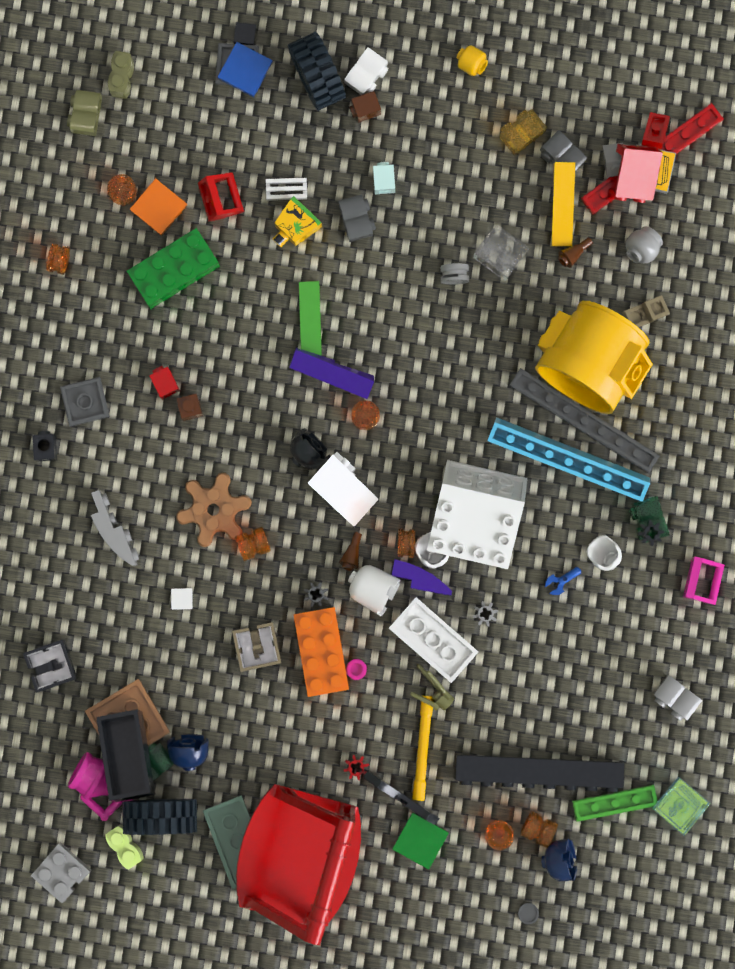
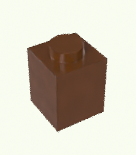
(365, 107)
(189, 407)

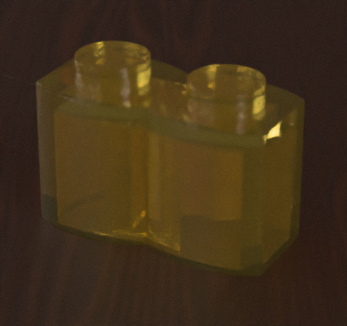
(522, 132)

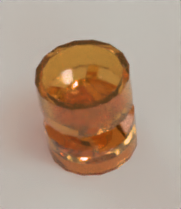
(253, 543)
(540, 830)

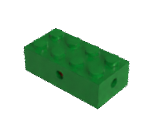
(173, 268)

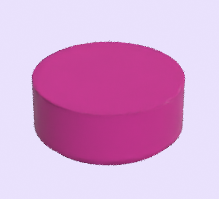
(356, 669)

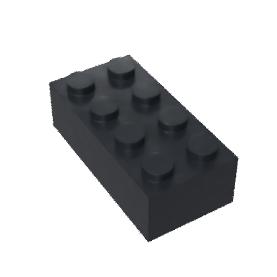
(125, 755)

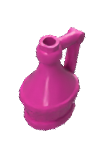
(91, 782)

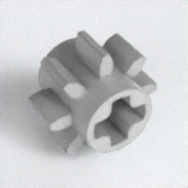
(480, 610)

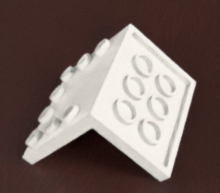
(477, 514)

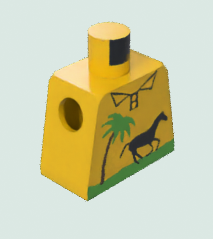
(295, 223)

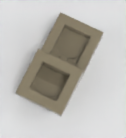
(647, 312)

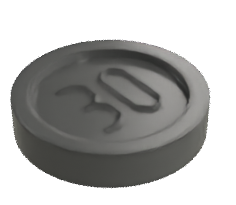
(528, 913)

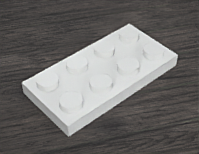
(433, 640)

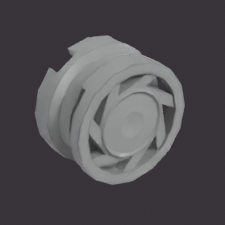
(454, 273)

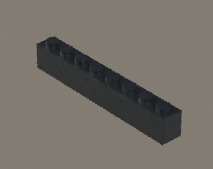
(539, 771)

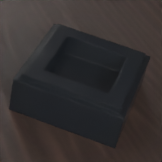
(245, 33)

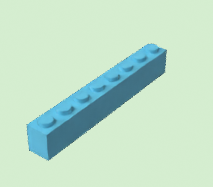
(569, 459)

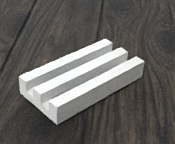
(286, 188)

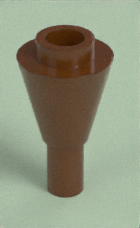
(570, 255)
(350, 558)

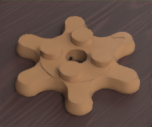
(228, 508)

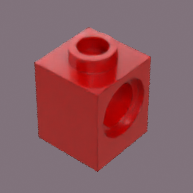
(164, 382)

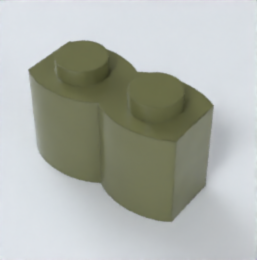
(122, 71)
(85, 112)

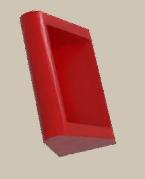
(212, 200)

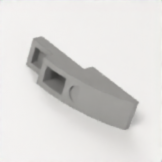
(116, 538)

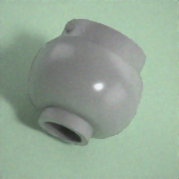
(643, 245)

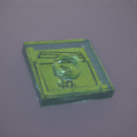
(681, 806)

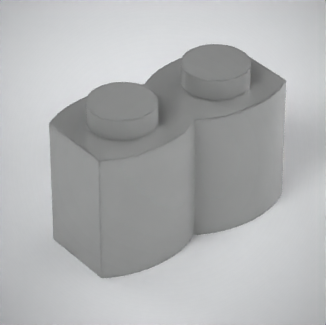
(677, 698)

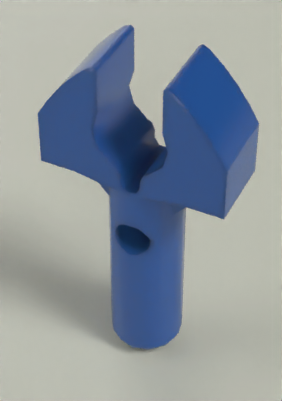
(562, 580)

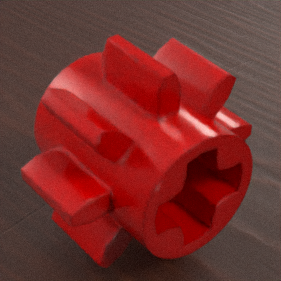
(350, 768)

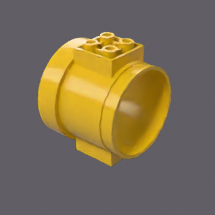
(594, 356)

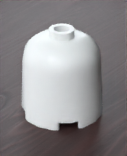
(373, 588)

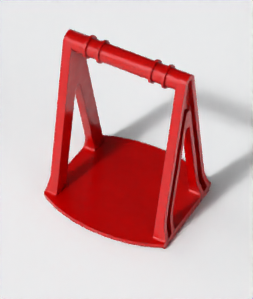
(298, 860)

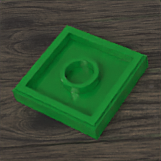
(420, 841)

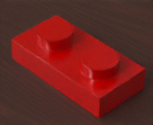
(655, 130)

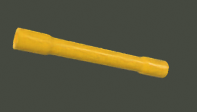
(419, 783)

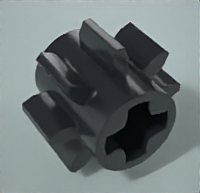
(654, 537)

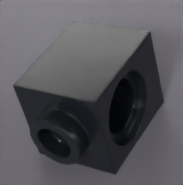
(48, 455)

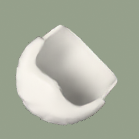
(604, 553)
(428, 558)

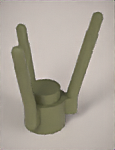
(441, 698)

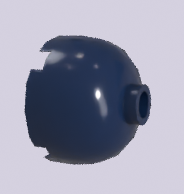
(188, 751)
(559, 860)

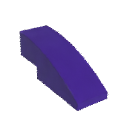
(420, 578)

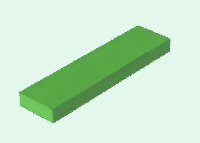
(310, 317)
(614, 803)

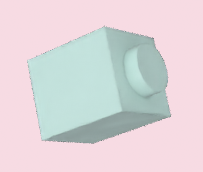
(384, 178)

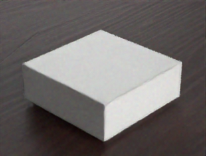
(181, 599)

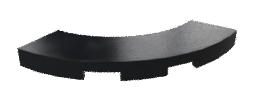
(393, 792)

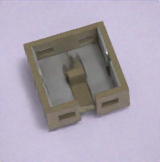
(257, 647)

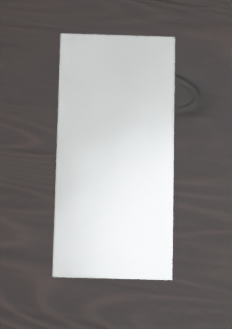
(343, 490)

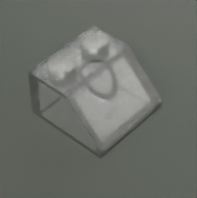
(501, 252)

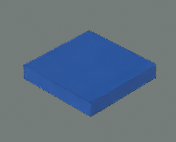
(245, 69)

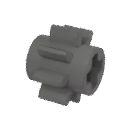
(318, 600)

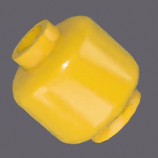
(472, 60)

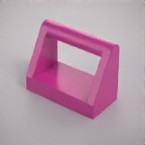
(692, 579)

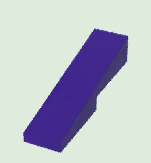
(332, 373)

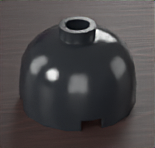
(308, 451)

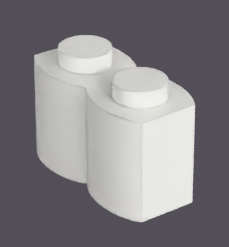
(366, 72)

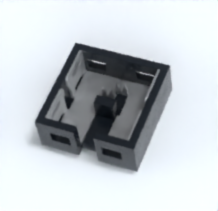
(51, 666)

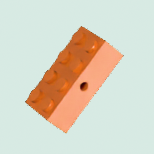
(321, 652)

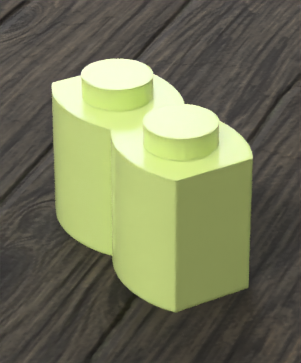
(127, 851)

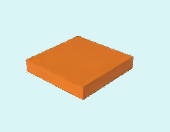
(158, 207)

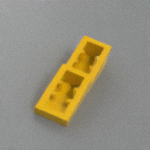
(563, 203)

